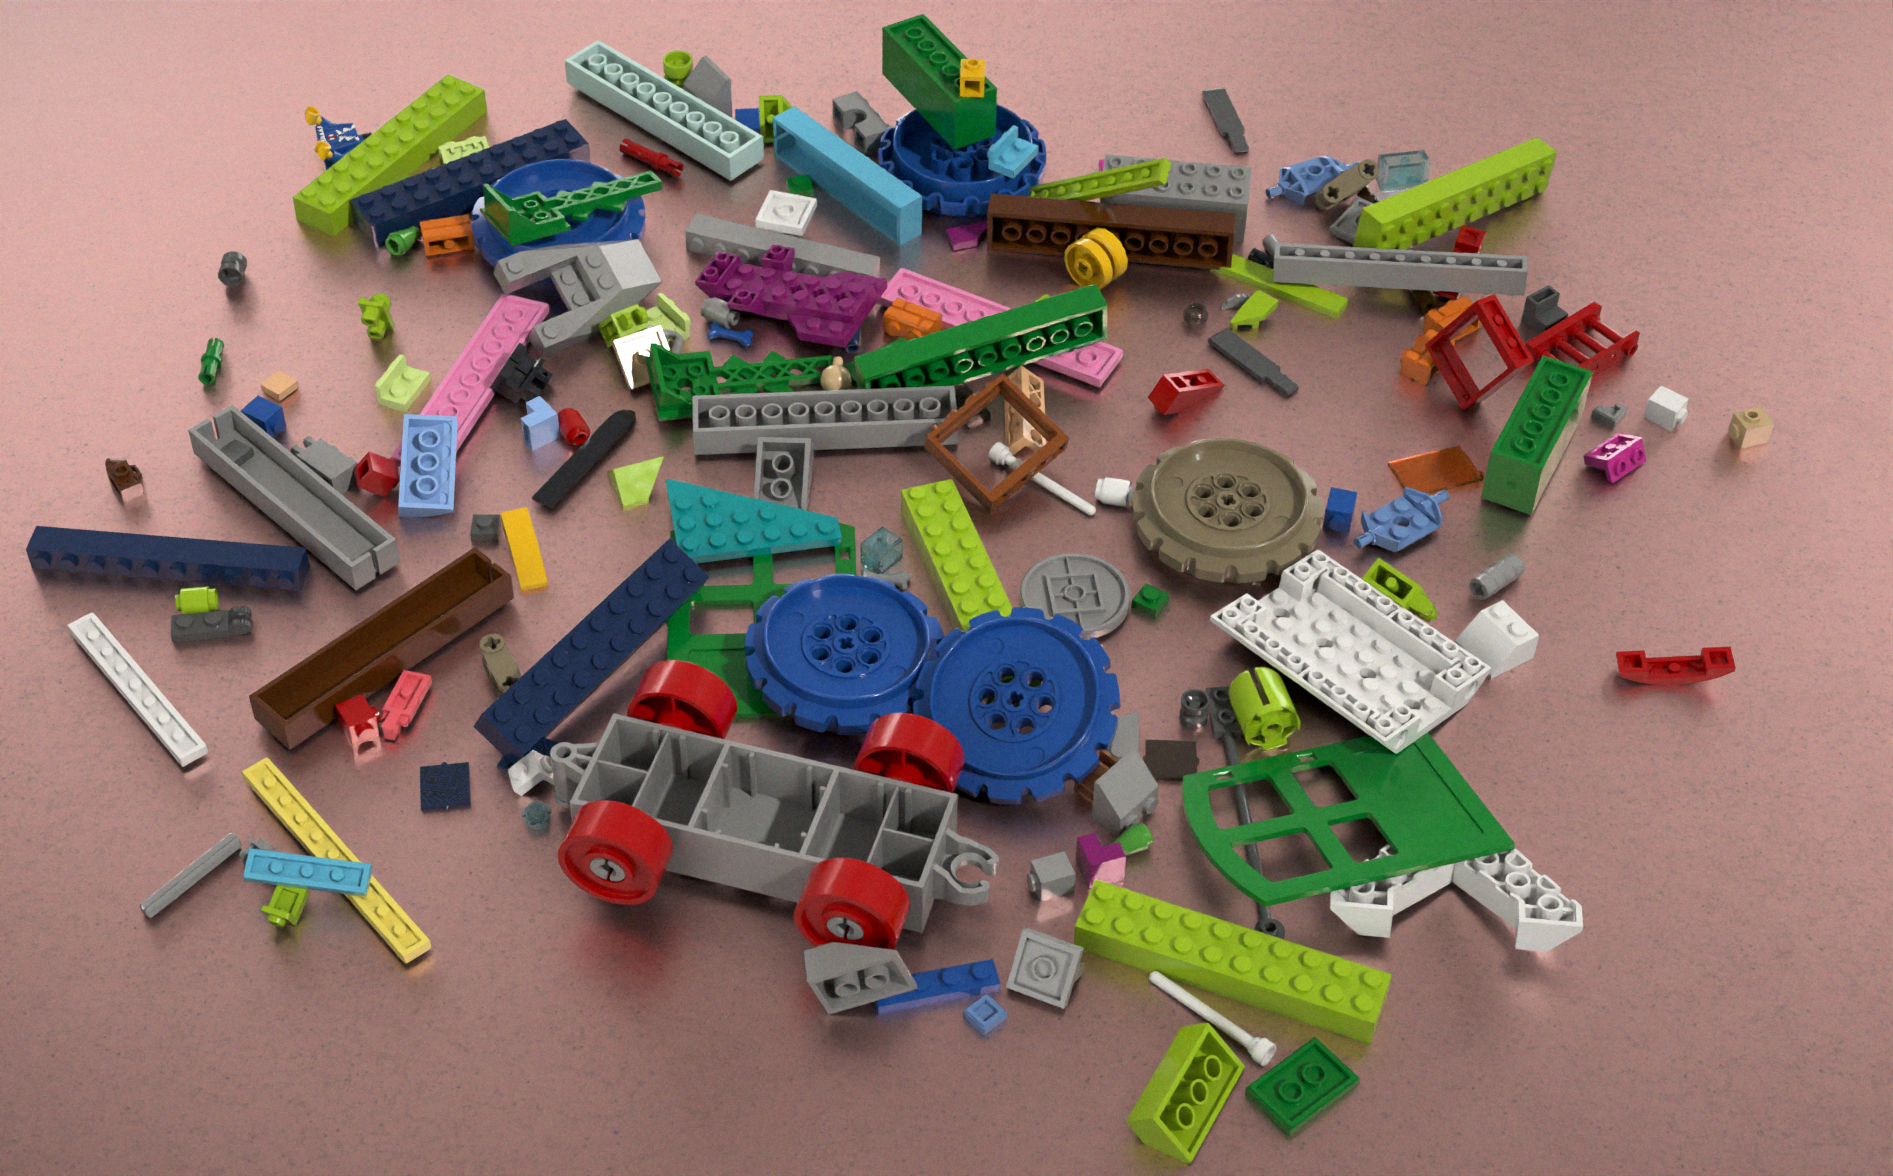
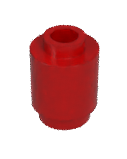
(573, 426)

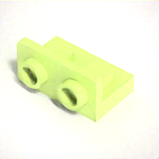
(455, 150)
(669, 318)
(400, 385)

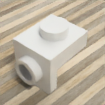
(530, 771)

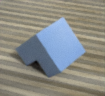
(540, 424)

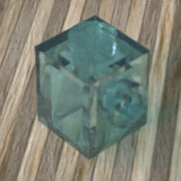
(881, 550)

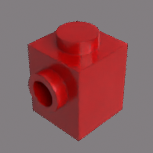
(377, 474)
(358, 719)

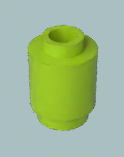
(197, 600)

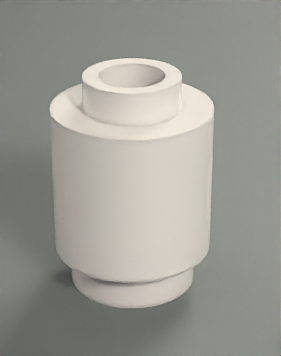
(1114, 491)

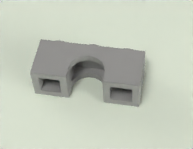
(856, 113)

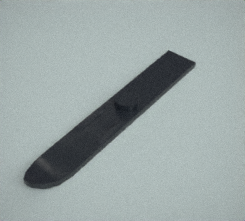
(584, 458)

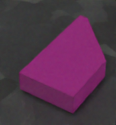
(966, 235)

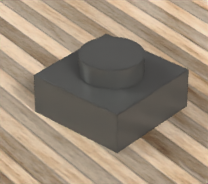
(485, 528)

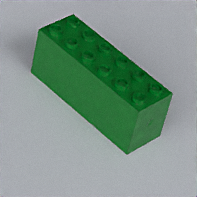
(927, 73)
(1536, 435)

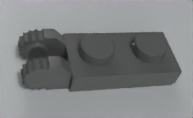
(210, 625)

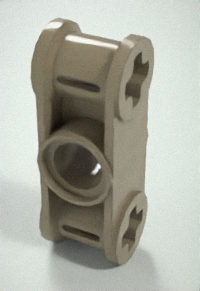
(1346, 184)
(499, 663)

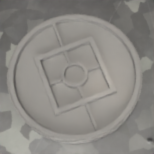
(1078, 589)

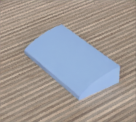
(427, 465)

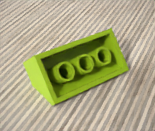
(1186, 1092)

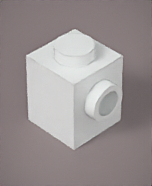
(1666, 408)

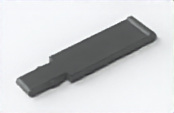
(1226, 118)
(1252, 361)

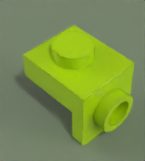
(285, 906)

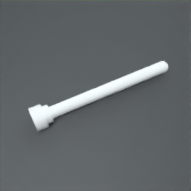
(1001, 455)
(1260, 1049)

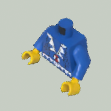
(333, 138)

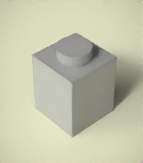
(1051, 876)

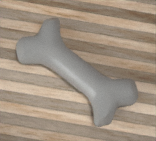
(899, 580)

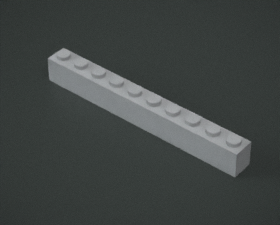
(1400, 269)

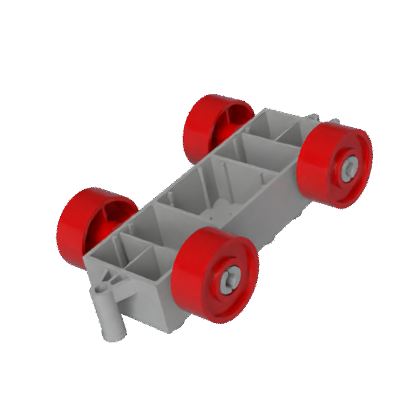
(846, 844)

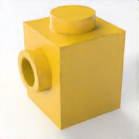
(972, 78)

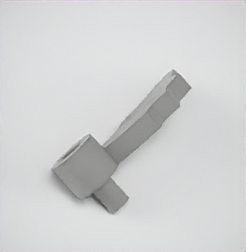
(1235, 301)

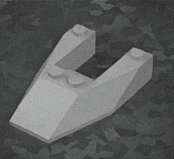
(591, 280)

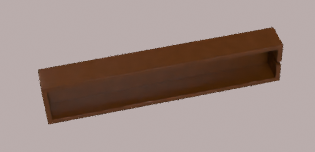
(381, 647)

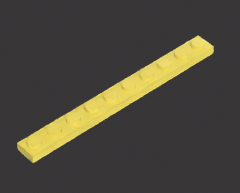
(322, 842)

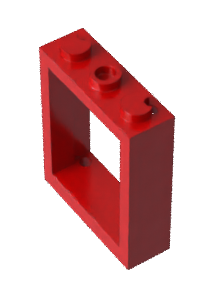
(1502, 335)

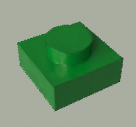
(799, 186)
(1150, 600)

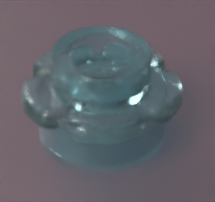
(538, 819)

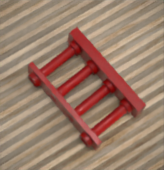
(1575, 328)

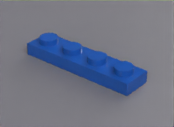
(945, 985)

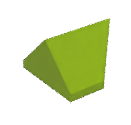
(768, 108)
(635, 482)

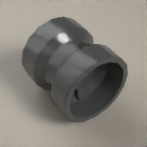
(232, 268)
(1194, 708)

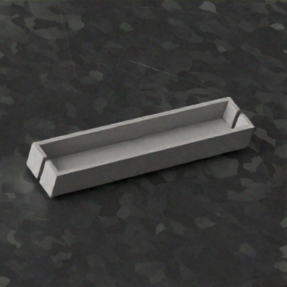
(297, 499)

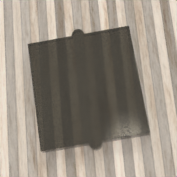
(1170, 759)

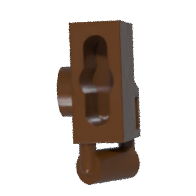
(123, 478)

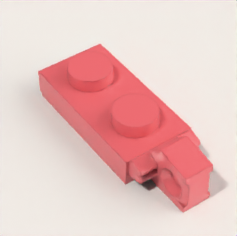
(404, 702)

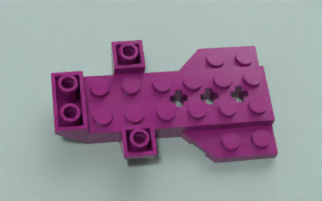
(817, 307)

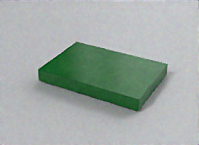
(1302, 1086)

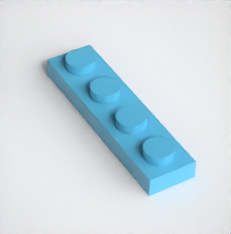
(307, 872)

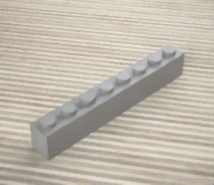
(714, 235)

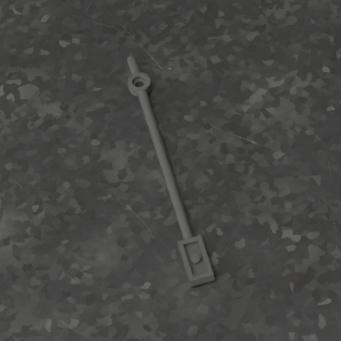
(1226, 726)

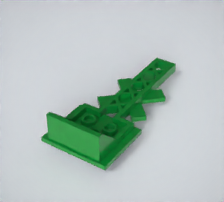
(535, 217)
(696, 370)

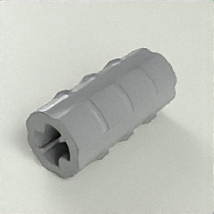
(1497, 576)

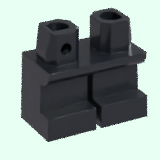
(518, 373)

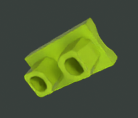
(376, 315)

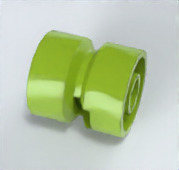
(677, 67)

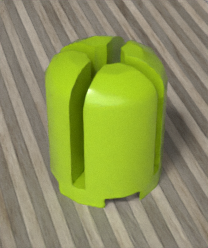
(1263, 708)

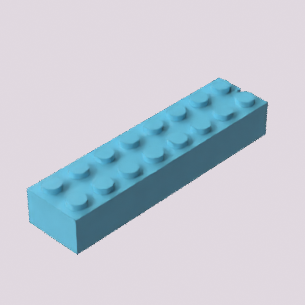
(848, 176)

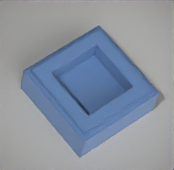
(985, 1014)

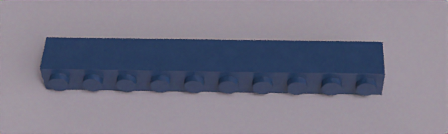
(168, 558)

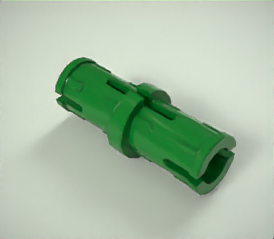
(211, 361)

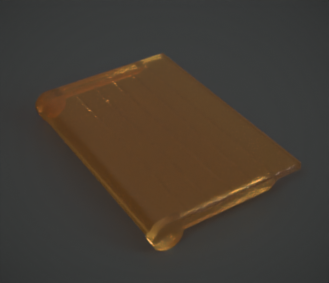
(1436, 470)

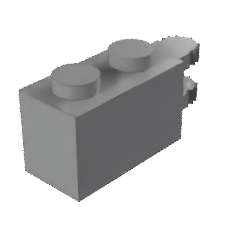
(327, 463)

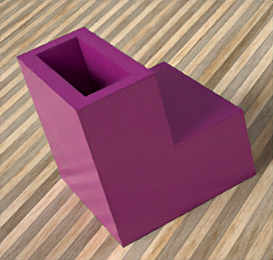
(1098, 861)

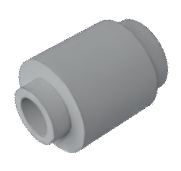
(717, 311)

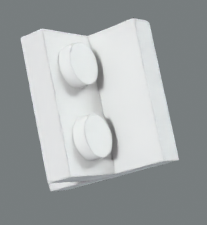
(786, 213)

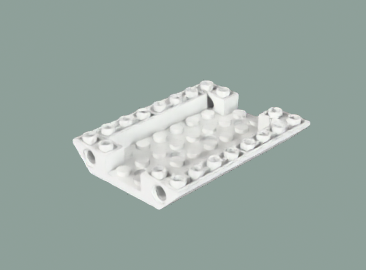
(1361, 637)

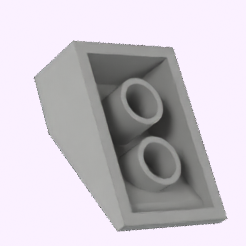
(784, 471)
(855, 975)

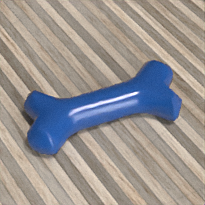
(718, 332)

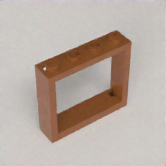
(972, 406)

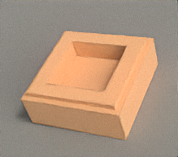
(279, 385)

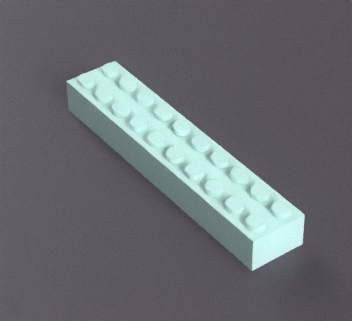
(664, 110)

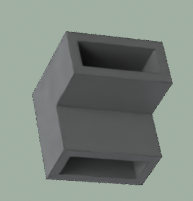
(1542, 310)

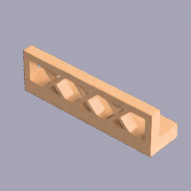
(1017, 429)

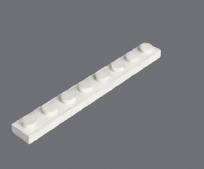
(138, 689)

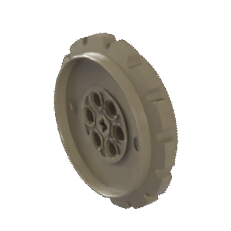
(1227, 510)

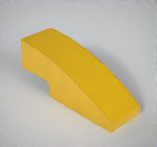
(523, 549)

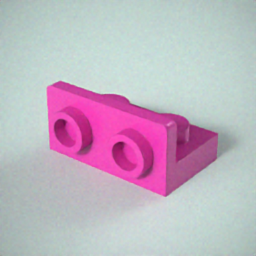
(1617, 455)

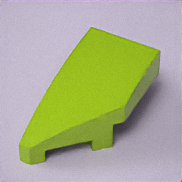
(1255, 309)

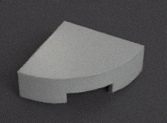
(1610, 415)

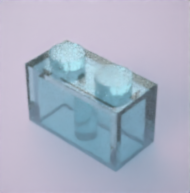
(1402, 170)

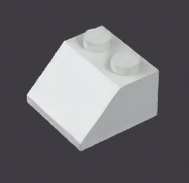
(1499, 639)

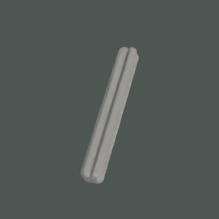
(190, 875)

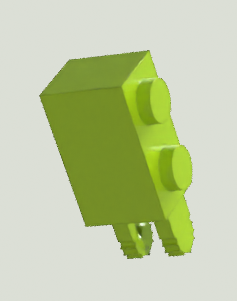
(623, 323)
(1401, 590)

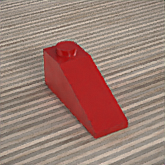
(1183, 389)

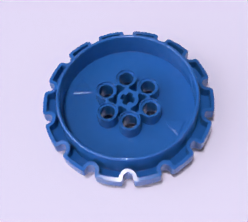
(549, 179)
(958, 179)
(1029, 650)
(840, 651)

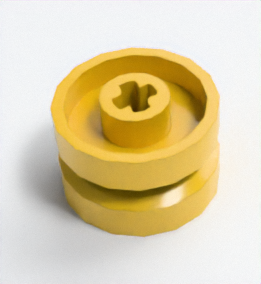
(1096, 259)

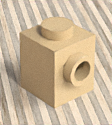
(1750, 427)

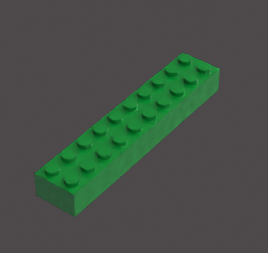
(989, 343)

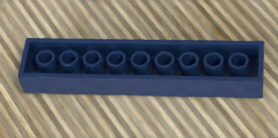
(458, 184)
(591, 652)

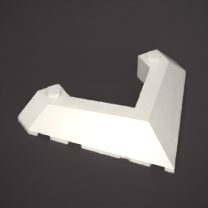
(1498, 881)

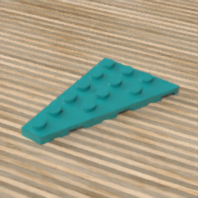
(731, 526)

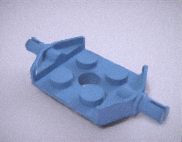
(1307, 178)
(1413, 509)

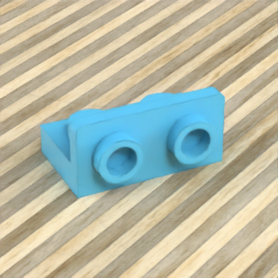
(1011, 153)

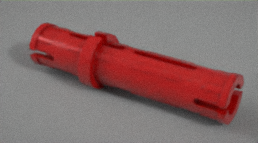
(658, 160)

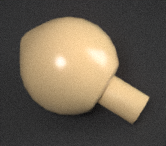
(836, 376)

